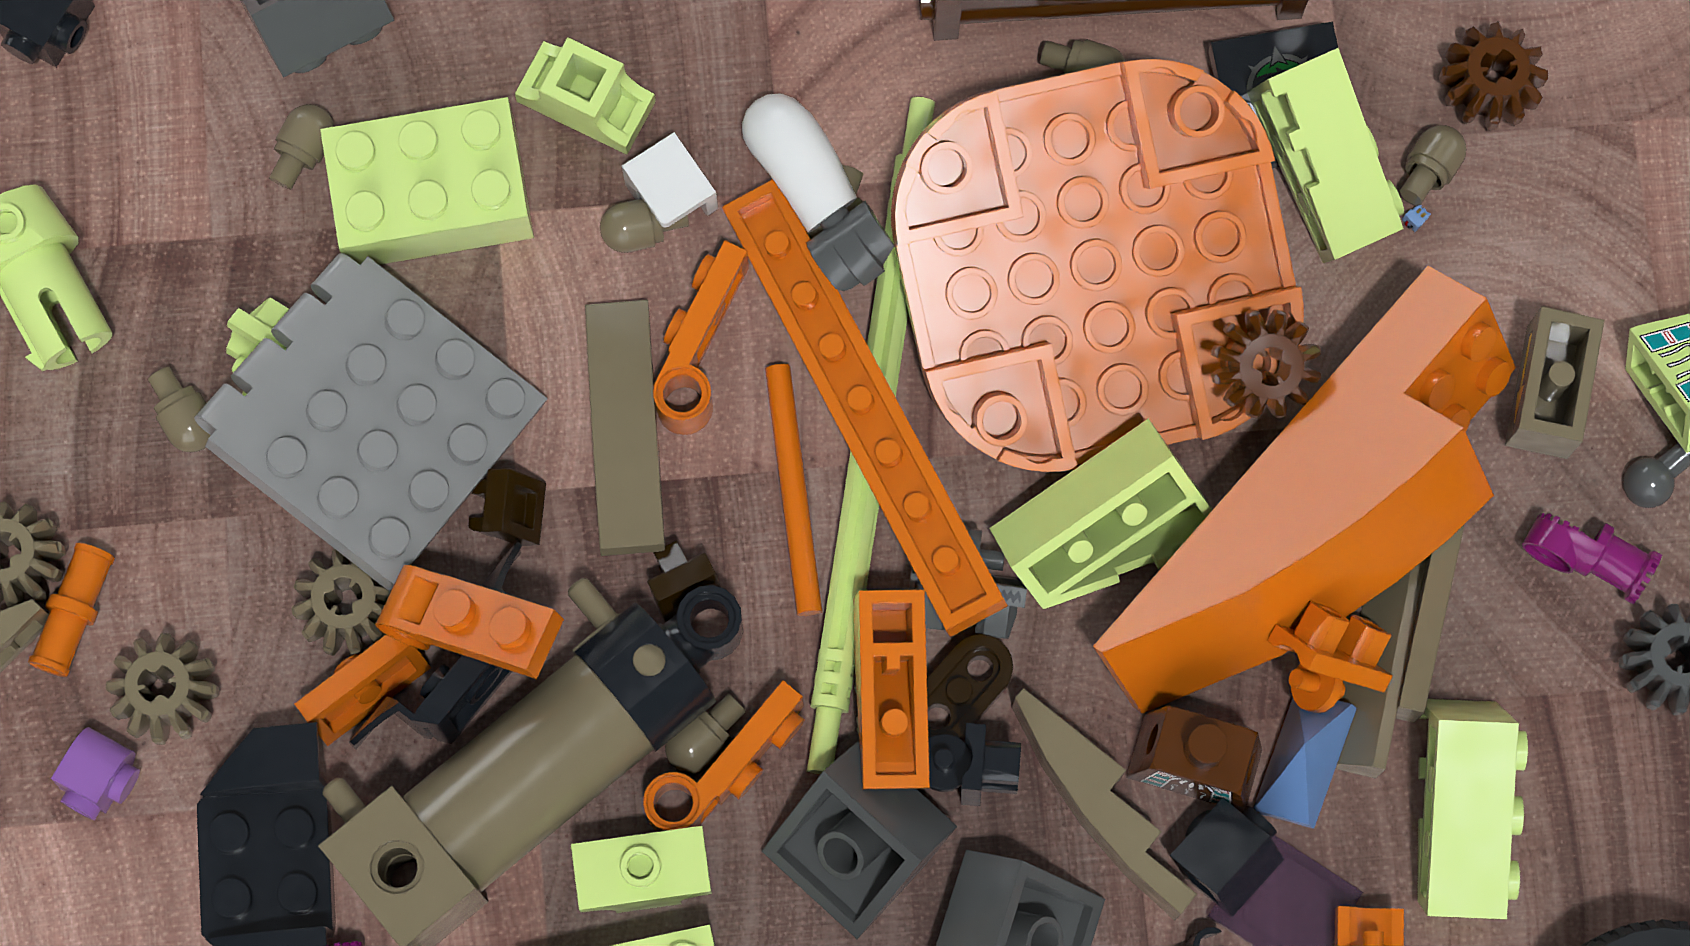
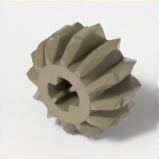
(36, 549)
(329, 620)
(162, 711)

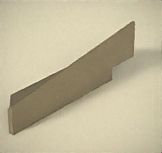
(1414, 616)

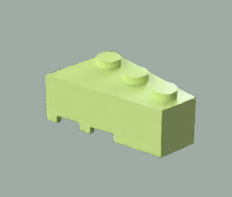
(1328, 156)
(1103, 519)

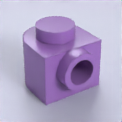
(95, 773)

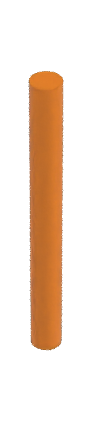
(793, 490)

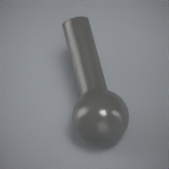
(1652, 480)

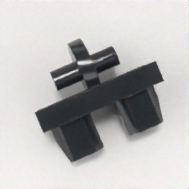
(973, 764)

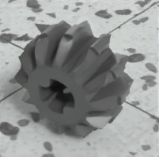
(1653, 644)

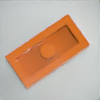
(361, 686)

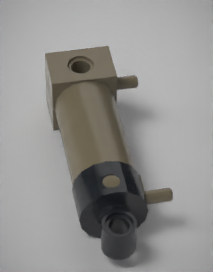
(531, 767)

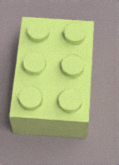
(427, 182)

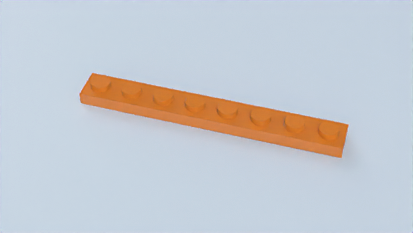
(865, 410)

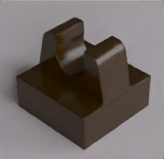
(510, 507)
(678, 578)

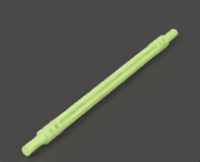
(859, 506)

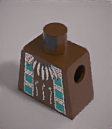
(1196, 756)

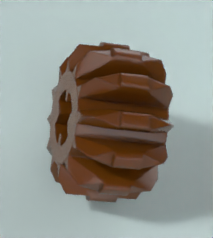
(1511, 92)
(1283, 347)

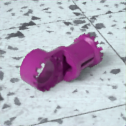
(1604, 556)

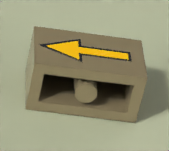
(1554, 382)

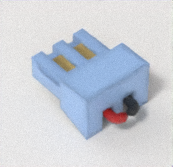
(1415, 217)

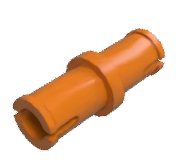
(71, 609)

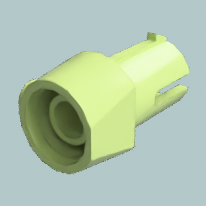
(41, 273)

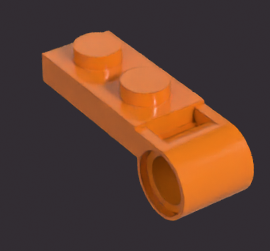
(691, 335)
(469, 621)
(736, 767)

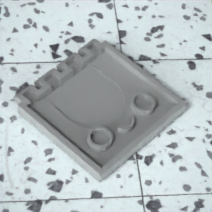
(368, 416)

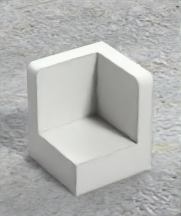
(669, 181)

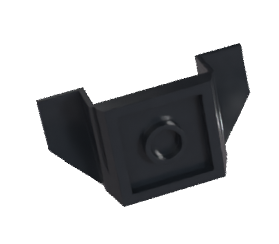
(450, 694)
(260, 842)

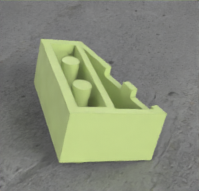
(1469, 809)

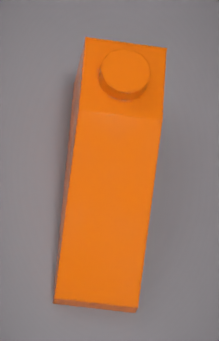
(892, 688)

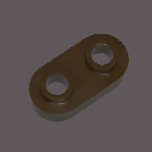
(961, 695)

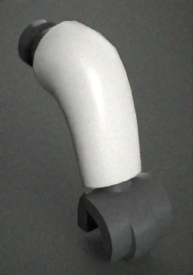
(813, 181)

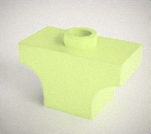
(586, 93)
(641, 870)

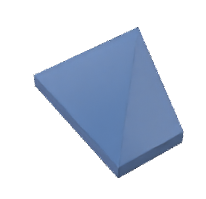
(1304, 763)

